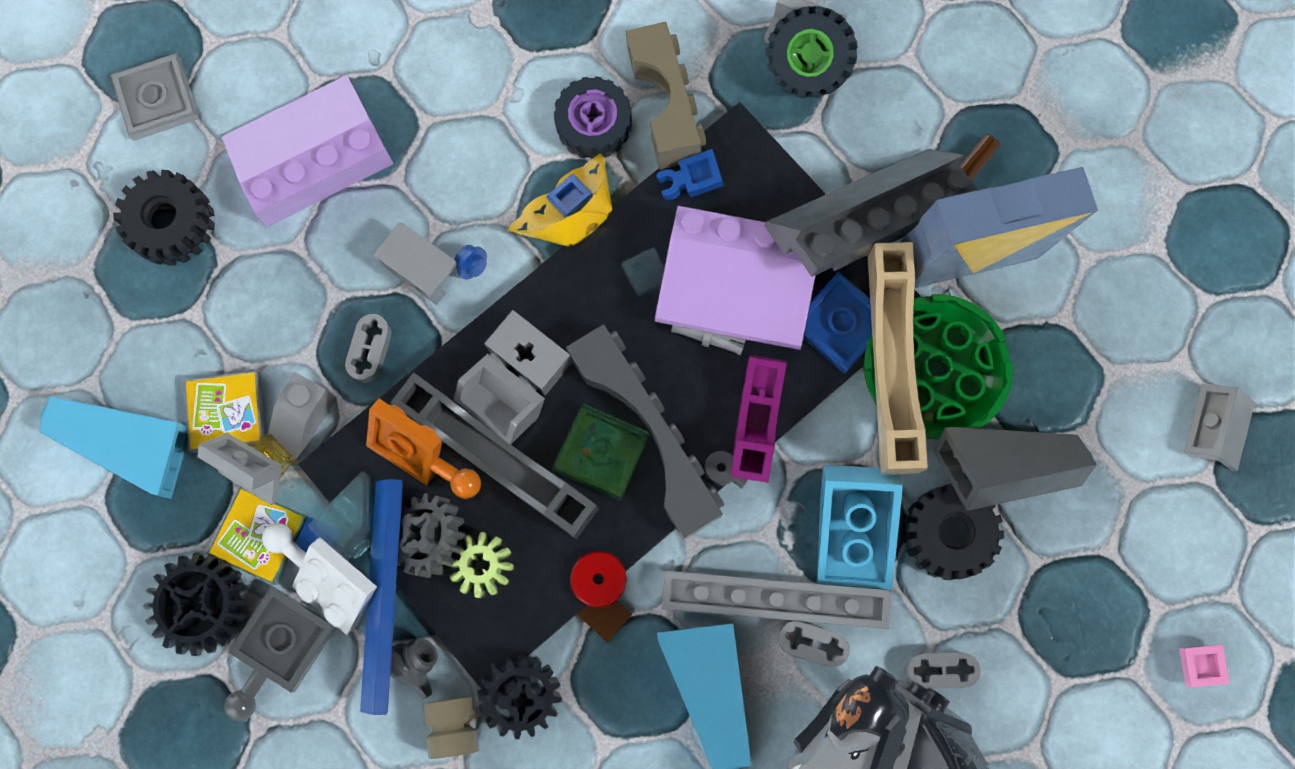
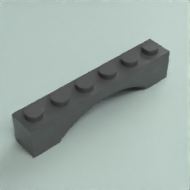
(604, 367)
(495, 456)

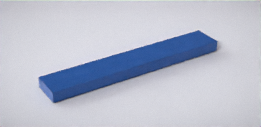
(382, 604)

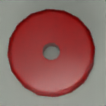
(591, 565)

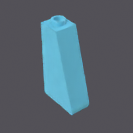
(126, 443)
(710, 685)

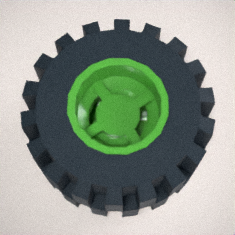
(812, 51)

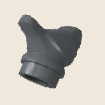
(412, 663)

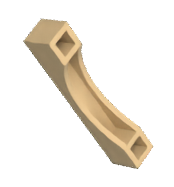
(898, 407)

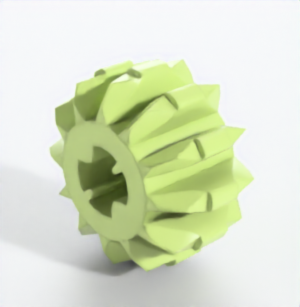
(489, 554)

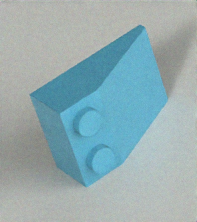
(858, 527)

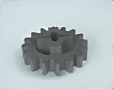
(428, 535)

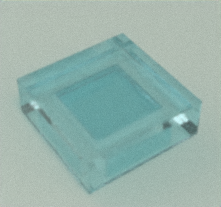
(644, 272)

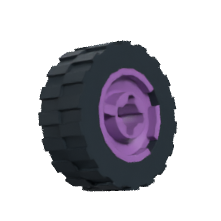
(607, 130)

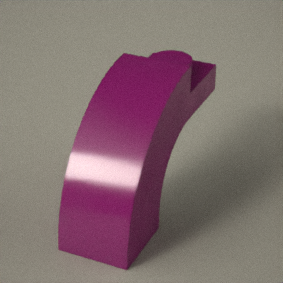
(758, 419)

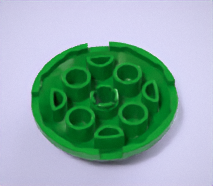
(973, 362)

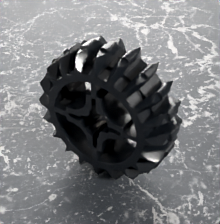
(176, 627)

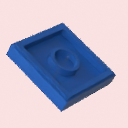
(839, 322)

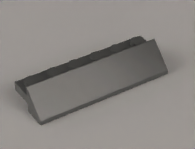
(868, 211)

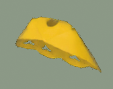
(576, 227)

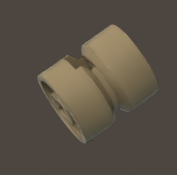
(450, 727)

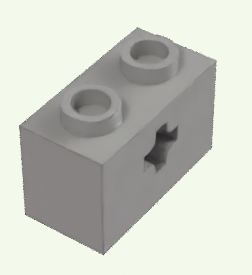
(519, 335)

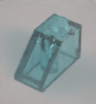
(348, 519)

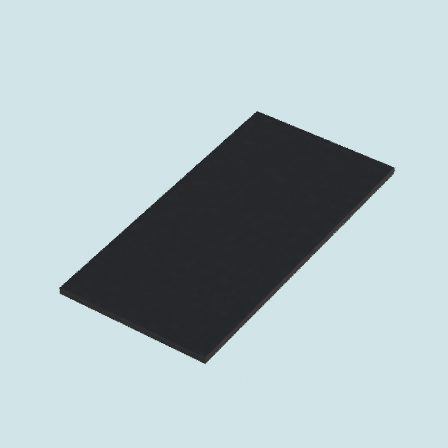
(695, 383)

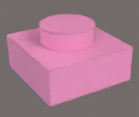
(1204, 666)

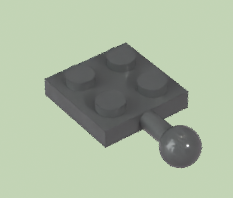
(279, 645)

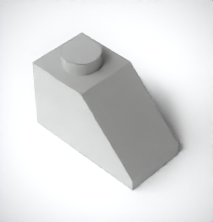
(299, 413)

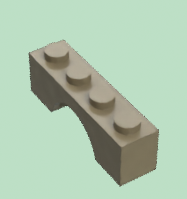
(655, 60)

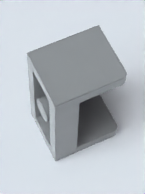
(498, 399)

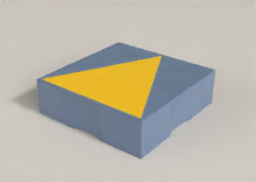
(998, 225)

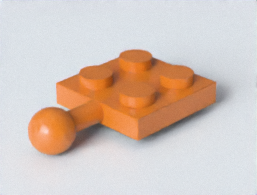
(415, 449)

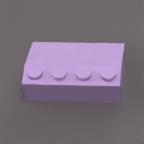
(305, 151)
(733, 280)

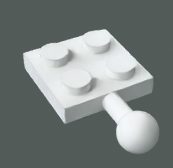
(324, 578)

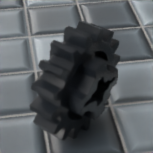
(531, 707)

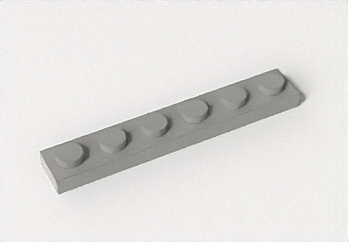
(776, 599)

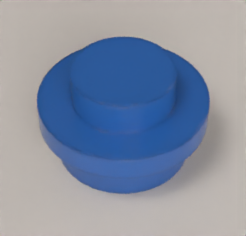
(470, 261)

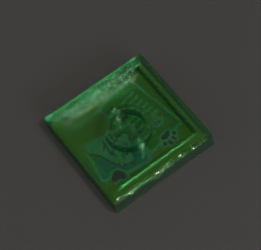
(601, 452)

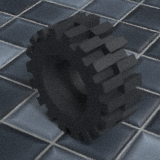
(181, 235)
(936, 556)

